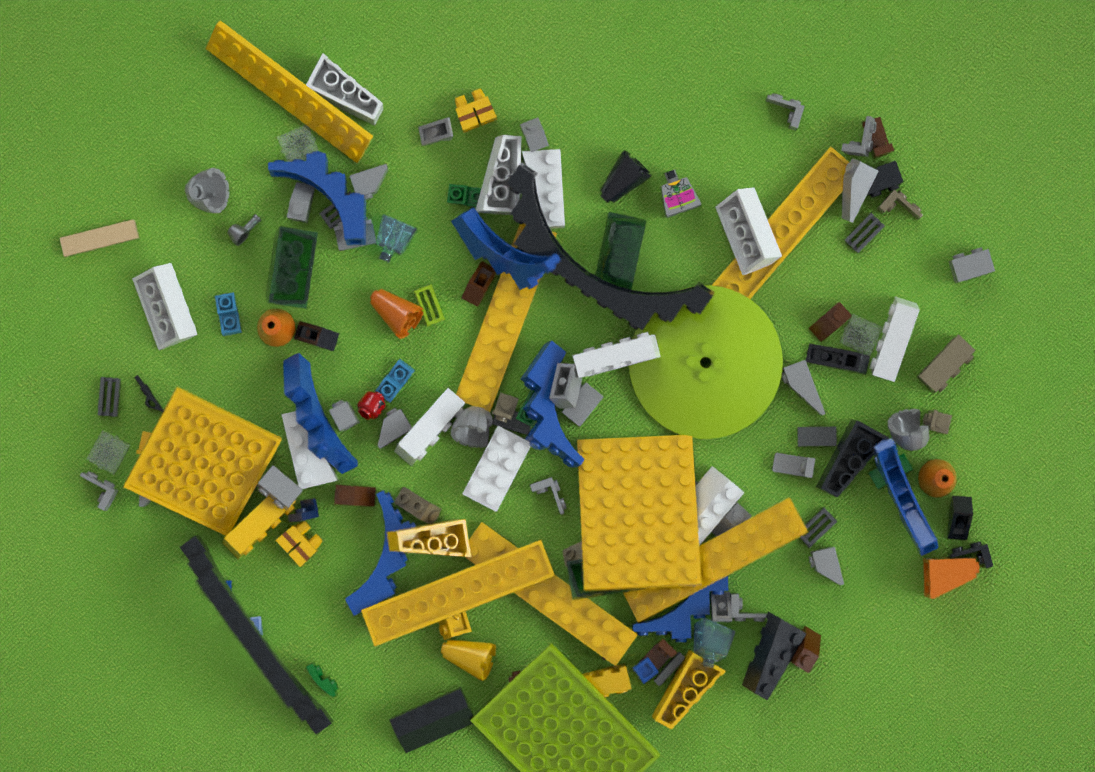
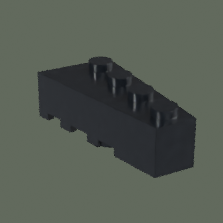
(849, 457)
(772, 655)

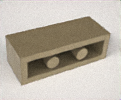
(946, 364)

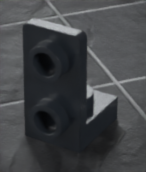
(983, 557)

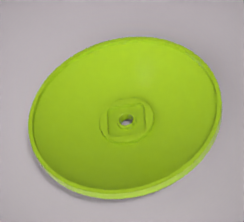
(735, 386)

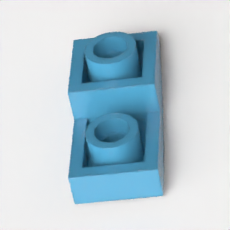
(228, 314)
(395, 380)

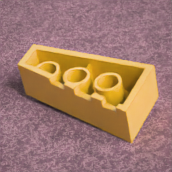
(254, 527)
(438, 538)
(610, 679)
(685, 689)

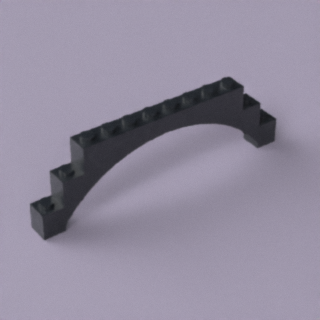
(625, 303)
(266, 659)

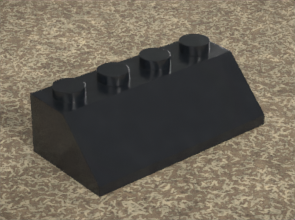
(432, 720)

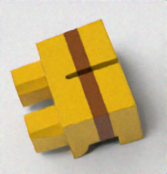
(480, 105)
(305, 549)

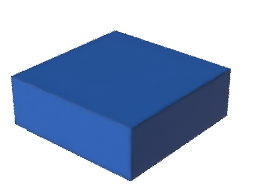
(645, 670)

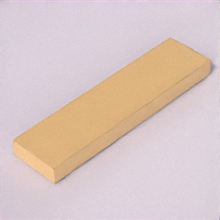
(99, 238)

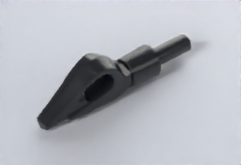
(149, 396)

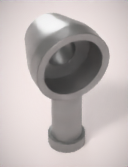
(239, 234)

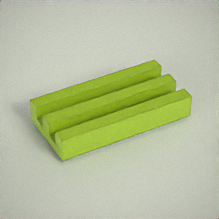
(435, 320)

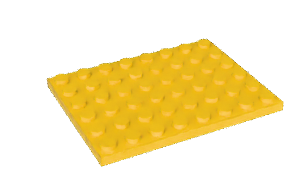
(638, 513)

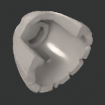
(208, 191)
(472, 427)
(907, 431)

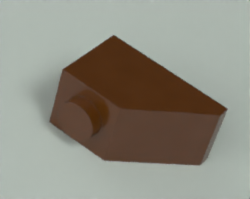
(479, 284)
(830, 321)
(355, 495)
(808, 650)

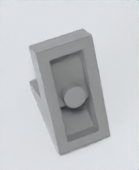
(436, 131)
(721, 608)

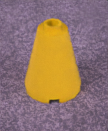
(470, 656)

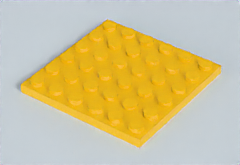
(202, 461)

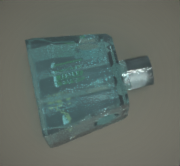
(394, 237)
(712, 641)

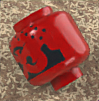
(371, 405)

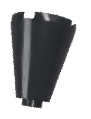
(624, 177)

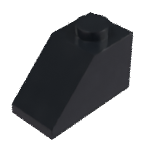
(316, 336)
(960, 517)

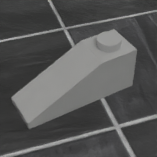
(856, 185)
(801, 382)

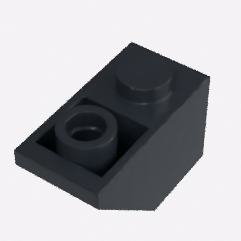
(887, 178)

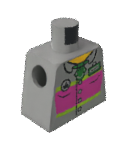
(678, 195)

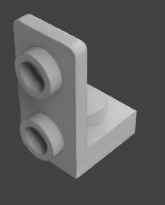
(794, 117)
(854, 148)
(793, 465)
(541, 487)
(105, 498)
(736, 604)

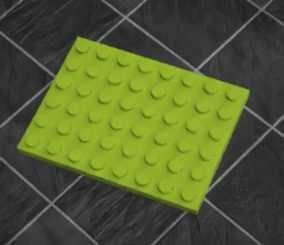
(561, 723)

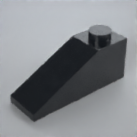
(838, 359)

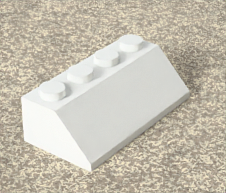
(748, 230)
(164, 306)
(714, 499)

